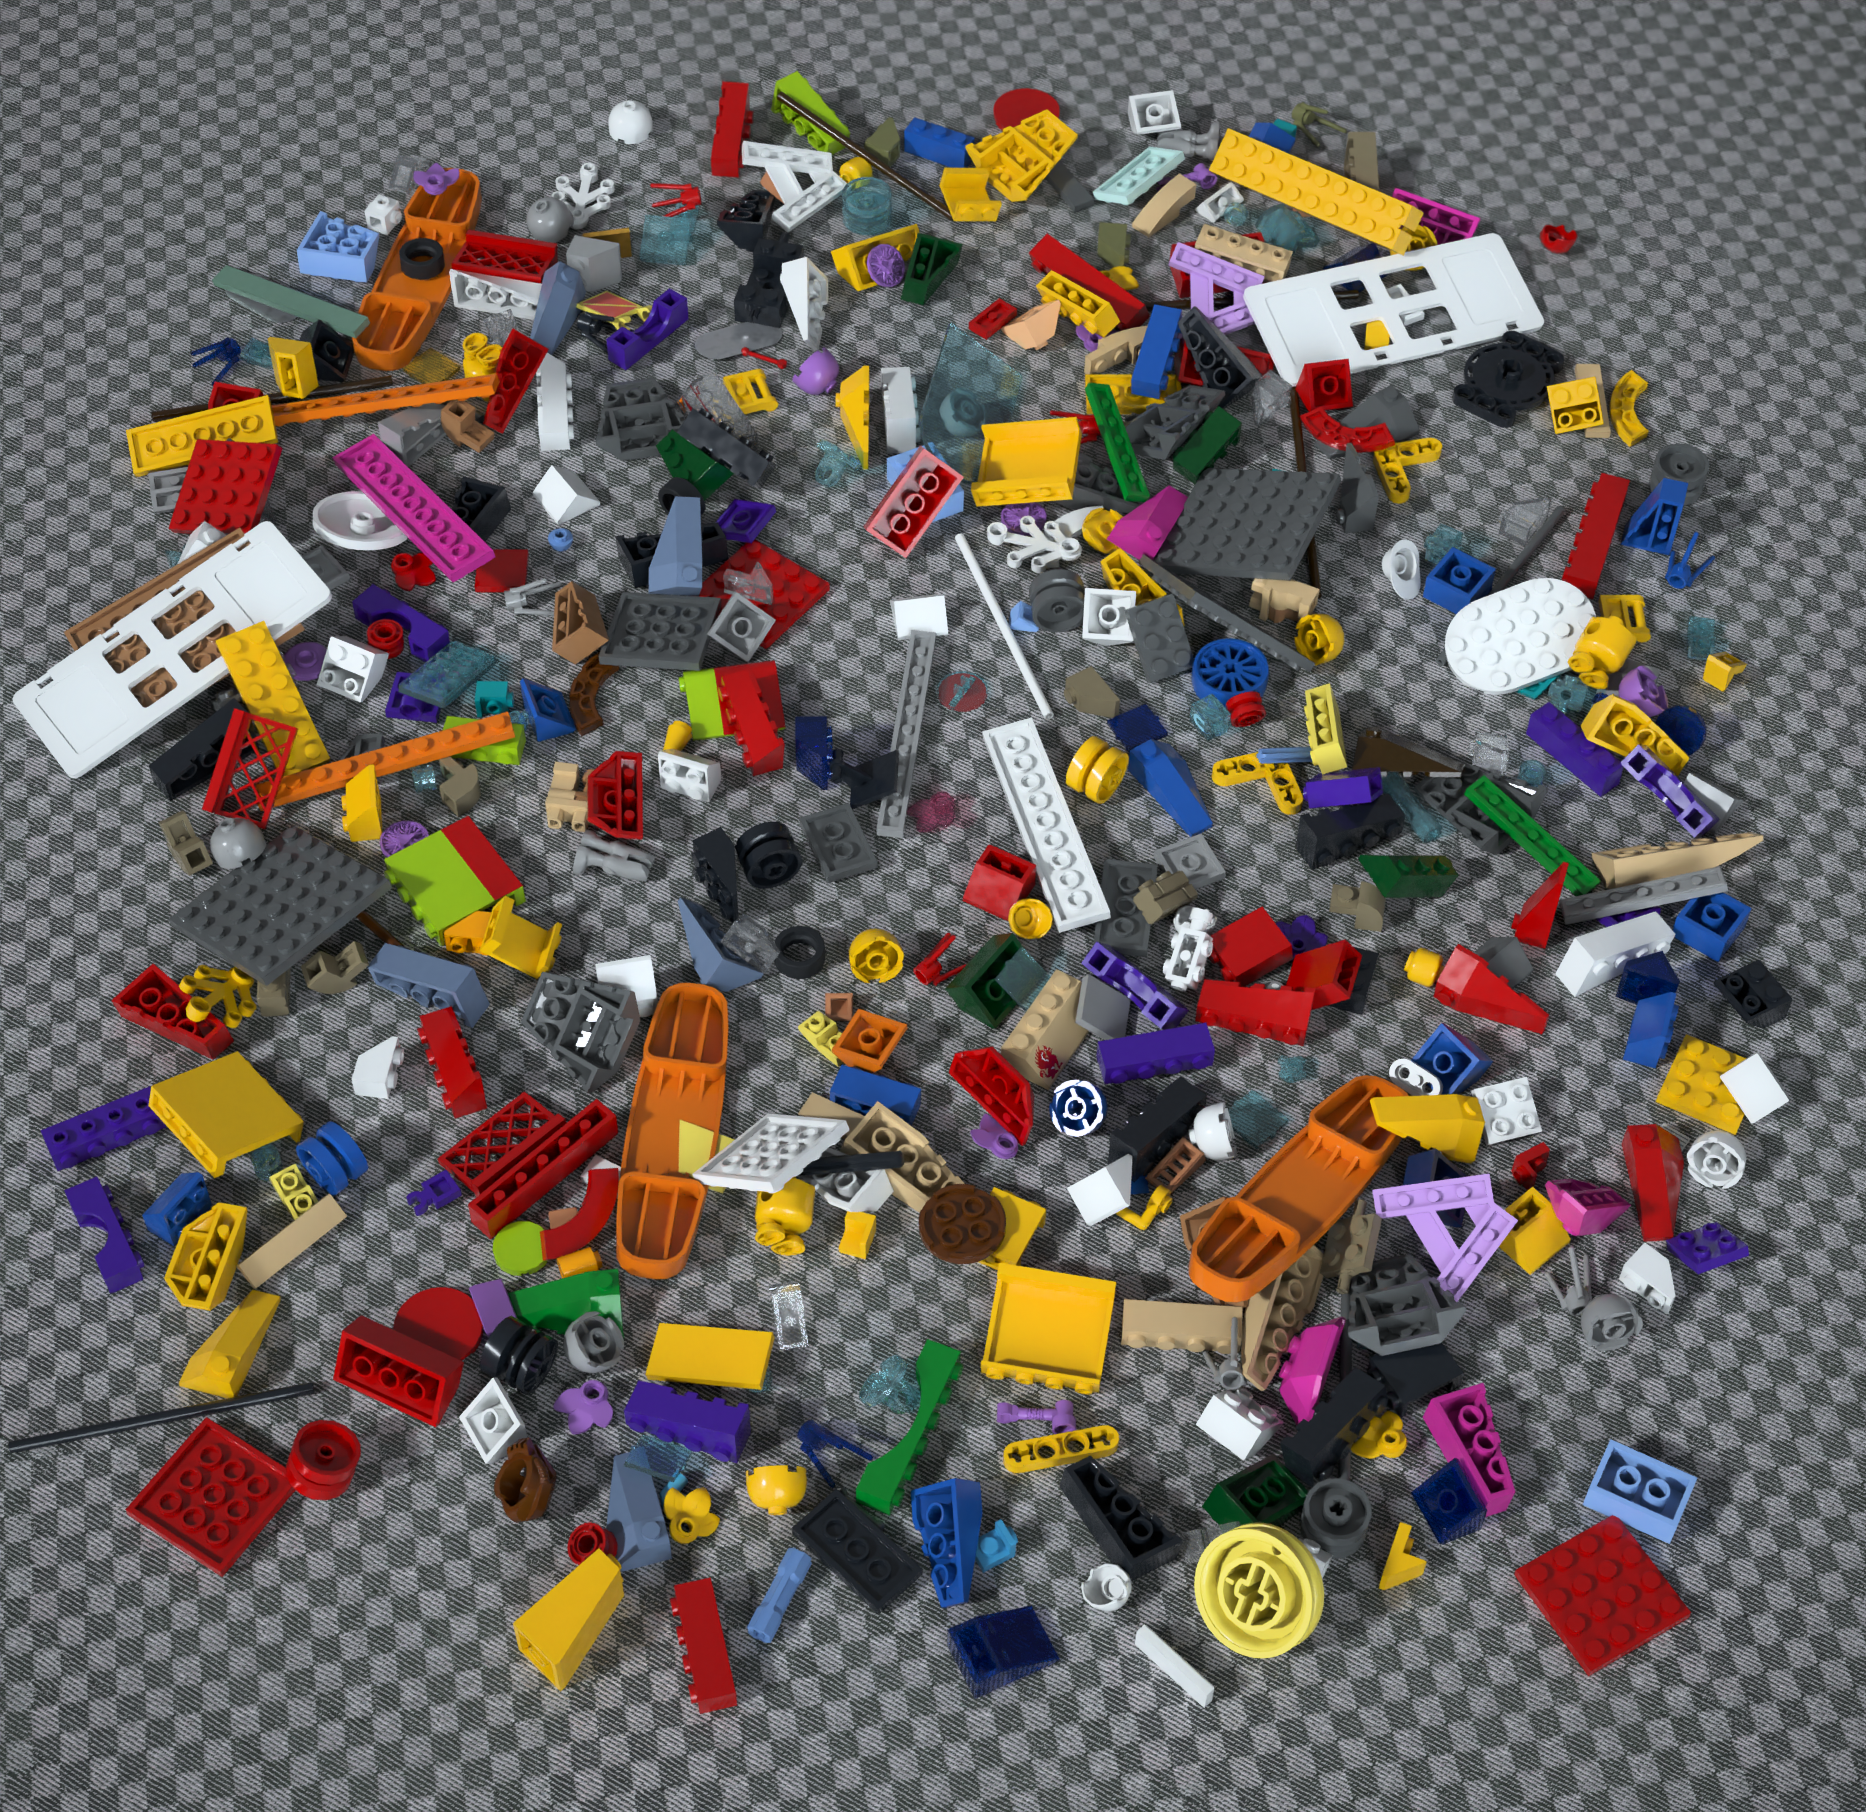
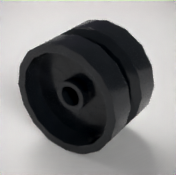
(768, 855)

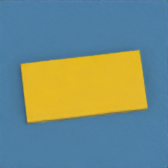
(1121, 389)
(710, 1356)

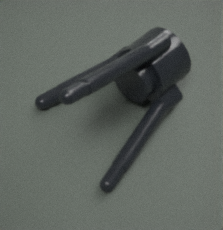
(591, 324)

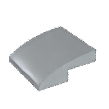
(165, 488)

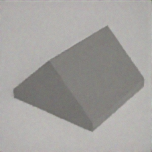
(741, 627)
(1715, 797)

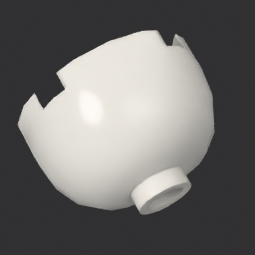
(630, 122)
(1214, 1132)
(1717, 1159)

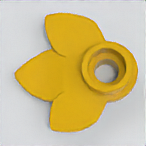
(1122, 276)
(1377, 1438)
(692, 1511)

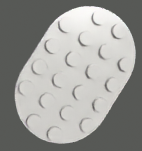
(1517, 635)

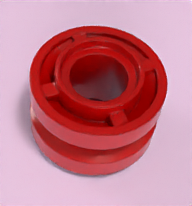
(386, 636)
(1245, 709)
(585, 1536)

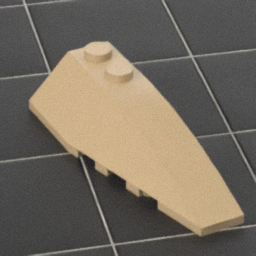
(1648, 863)
(922, 1168)
(1277, 1315)

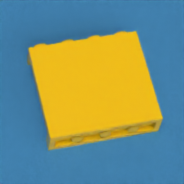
(1028, 462)
(223, 1111)
(1048, 1328)

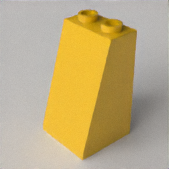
(570, 1617)

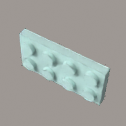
(1139, 175)

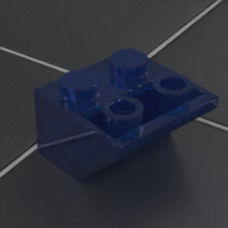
(814, 749)

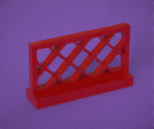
(501, 248)
(228, 761)
(513, 1153)

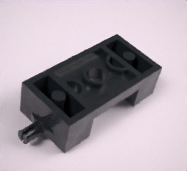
(755, 300)

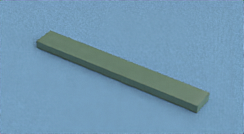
(290, 301)

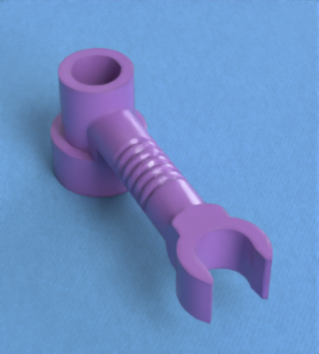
(1201, 175)
(1061, 1416)

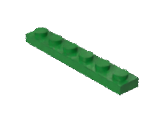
(1117, 442)
(1530, 835)

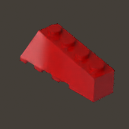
(752, 722)
(1257, 1010)
(453, 1062)

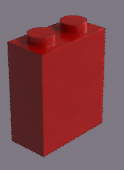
(1250, 948)
(1329, 970)

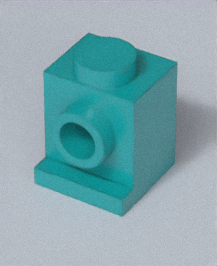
(493, 697)

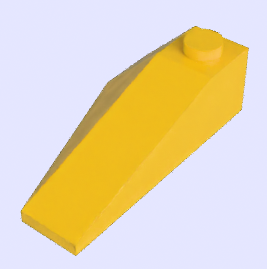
(1623, 725)

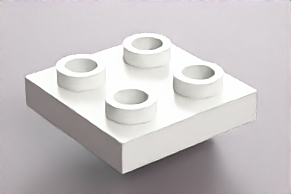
(1507, 1111)

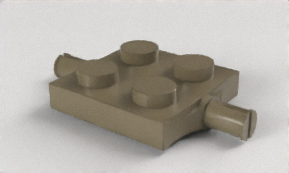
(1351, 1246)

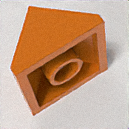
(868, 1041)

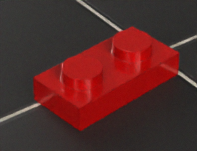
(992, 318)

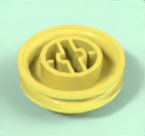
(1259, 1590)

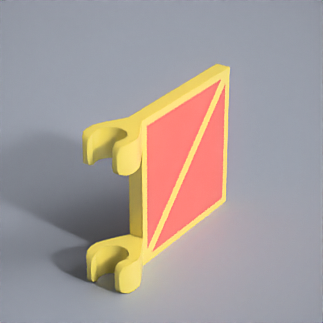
(614, 306)

